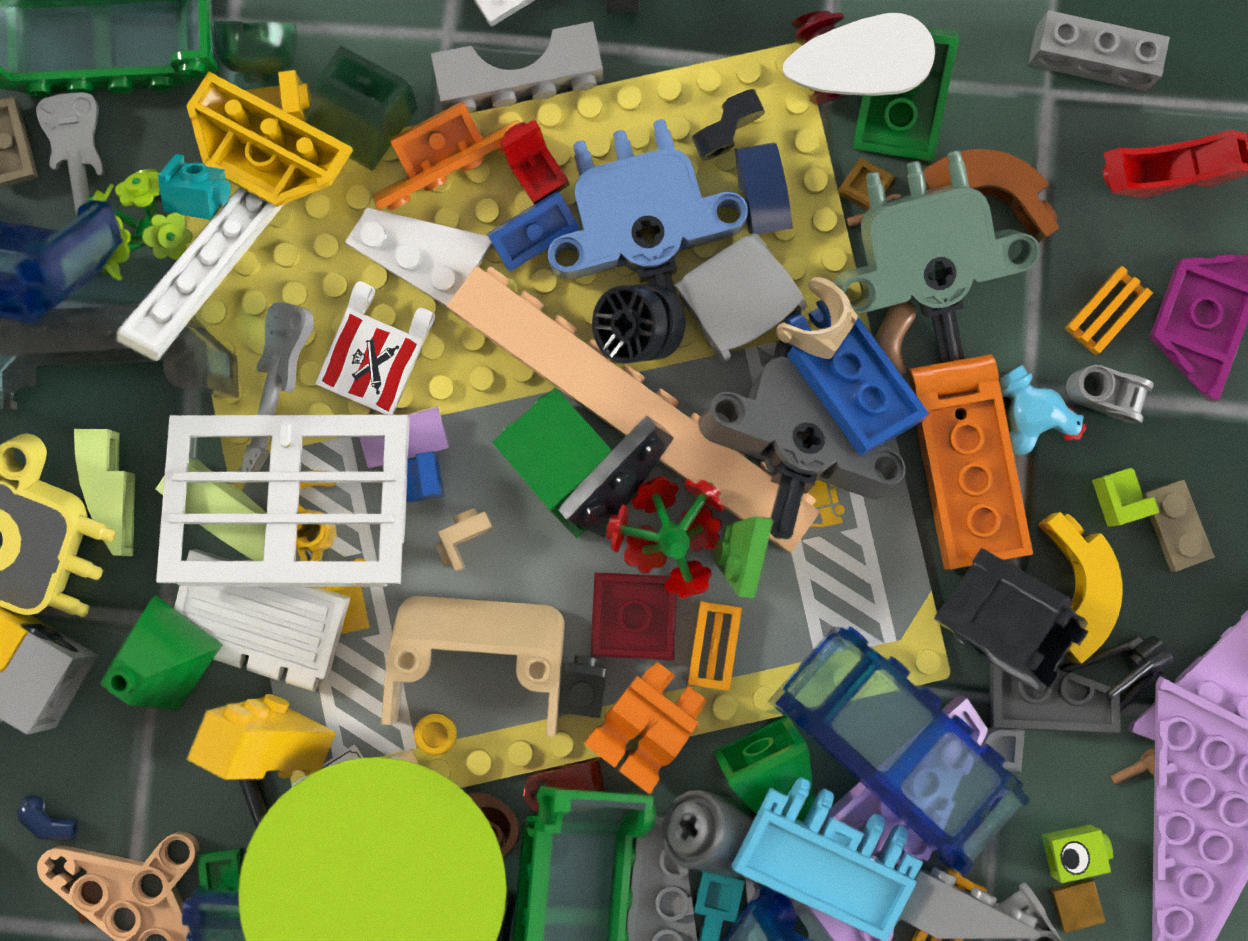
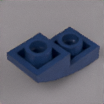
(764, 188)

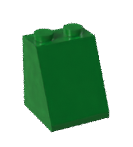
(552, 451)

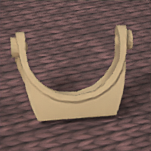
(826, 341)

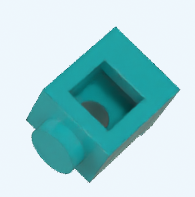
(192, 188)

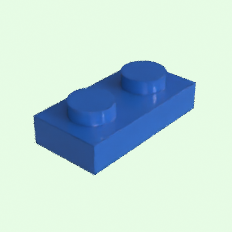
(532, 230)

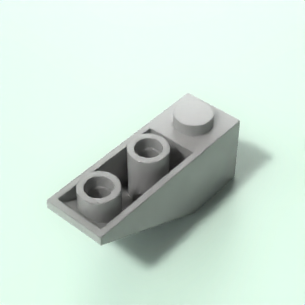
(956, 914)

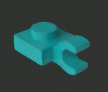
(717, 900)

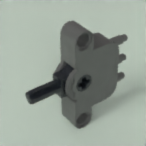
(796, 441)

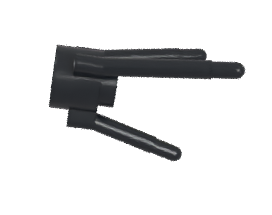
(1146, 661)

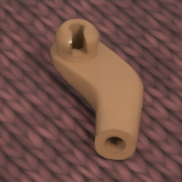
(892, 331)

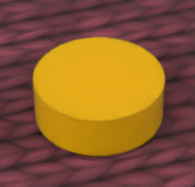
(435, 734)

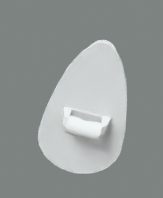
(865, 57)

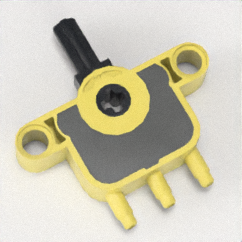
(40, 534)

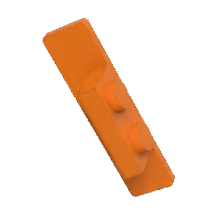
(435, 150)

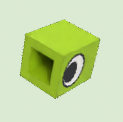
(1077, 853)

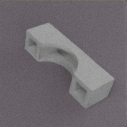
(568, 62)

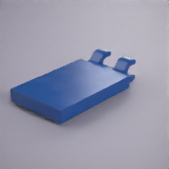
(858, 385)

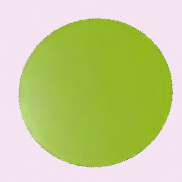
(373, 858)

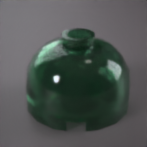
(255, 47)

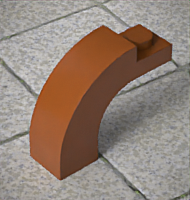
(1007, 180)

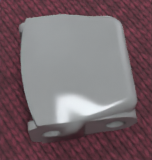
(739, 295)

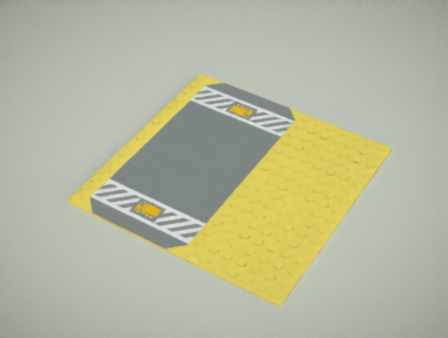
(849, 569)

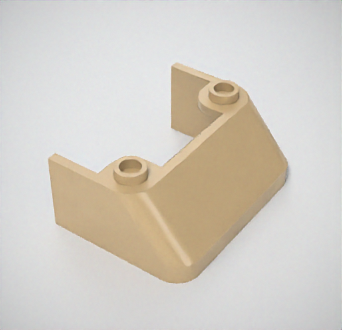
(479, 626)

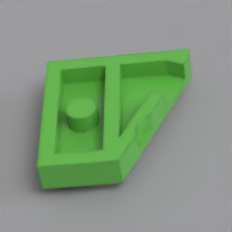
(742, 553)

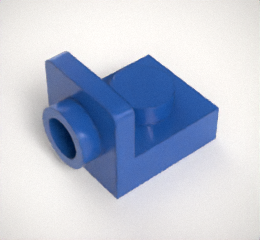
(424, 478)

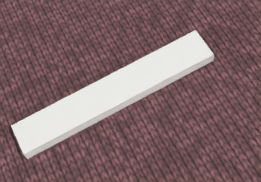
(196, 274)

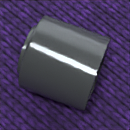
(706, 832)

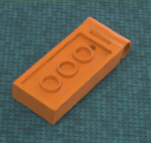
(969, 461)

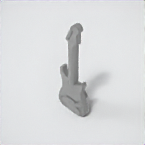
(70, 126)
(285, 335)

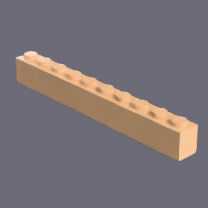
(617, 395)

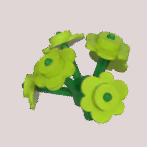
(160, 233)

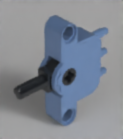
(638, 194)

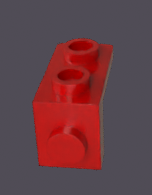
(532, 161)

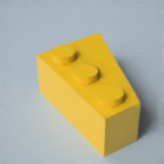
(258, 738)

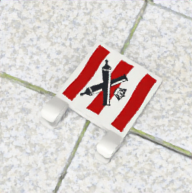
(371, 358)

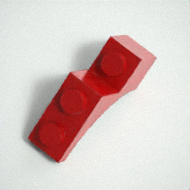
(1177, 165)

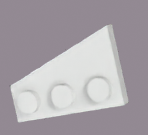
(420, 252)

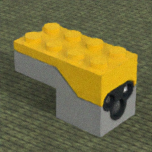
(38, 672)

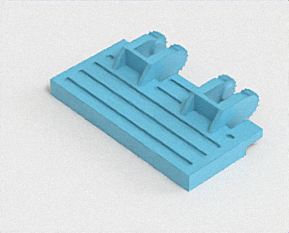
(829, 868)

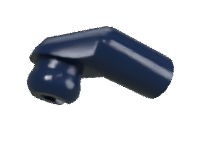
(41, 825)

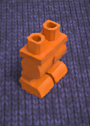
(660, 722)

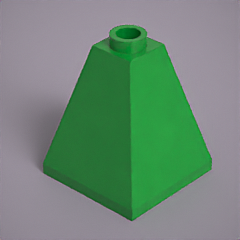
(160, 659)
(767, 760)

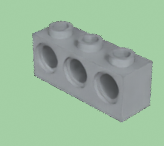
(1098, 50)

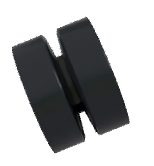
(638, 323)

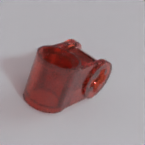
(579, 775)

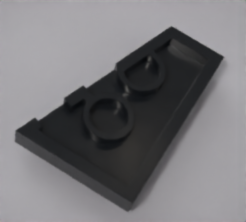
(616, 477)

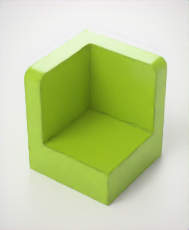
(1122, 498)

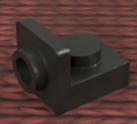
(582, 687)

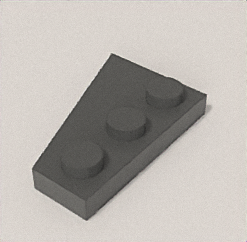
(1069, 706)

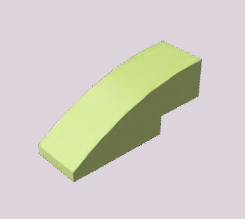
(105, 488)
(225, 499)

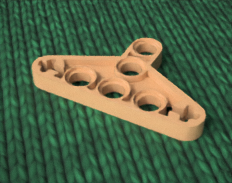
(122, 888)

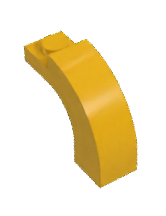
(1096, 580)

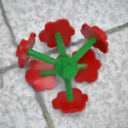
(649, 549)

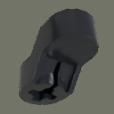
(719, 137)

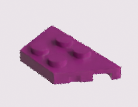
(1204, 319)

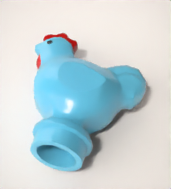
(1035, 412)

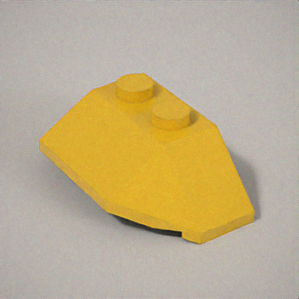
(261, 144)

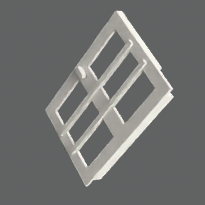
(283, 501)

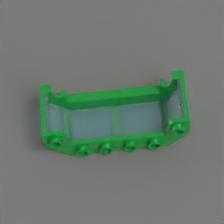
(104, 45)
(579, 864)

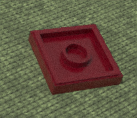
(633, 617)

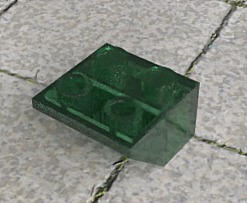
(361, 105)

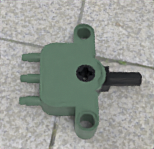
(926, 228)

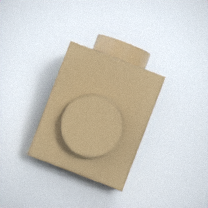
(466, 527)

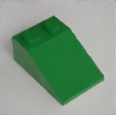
(911, 120)

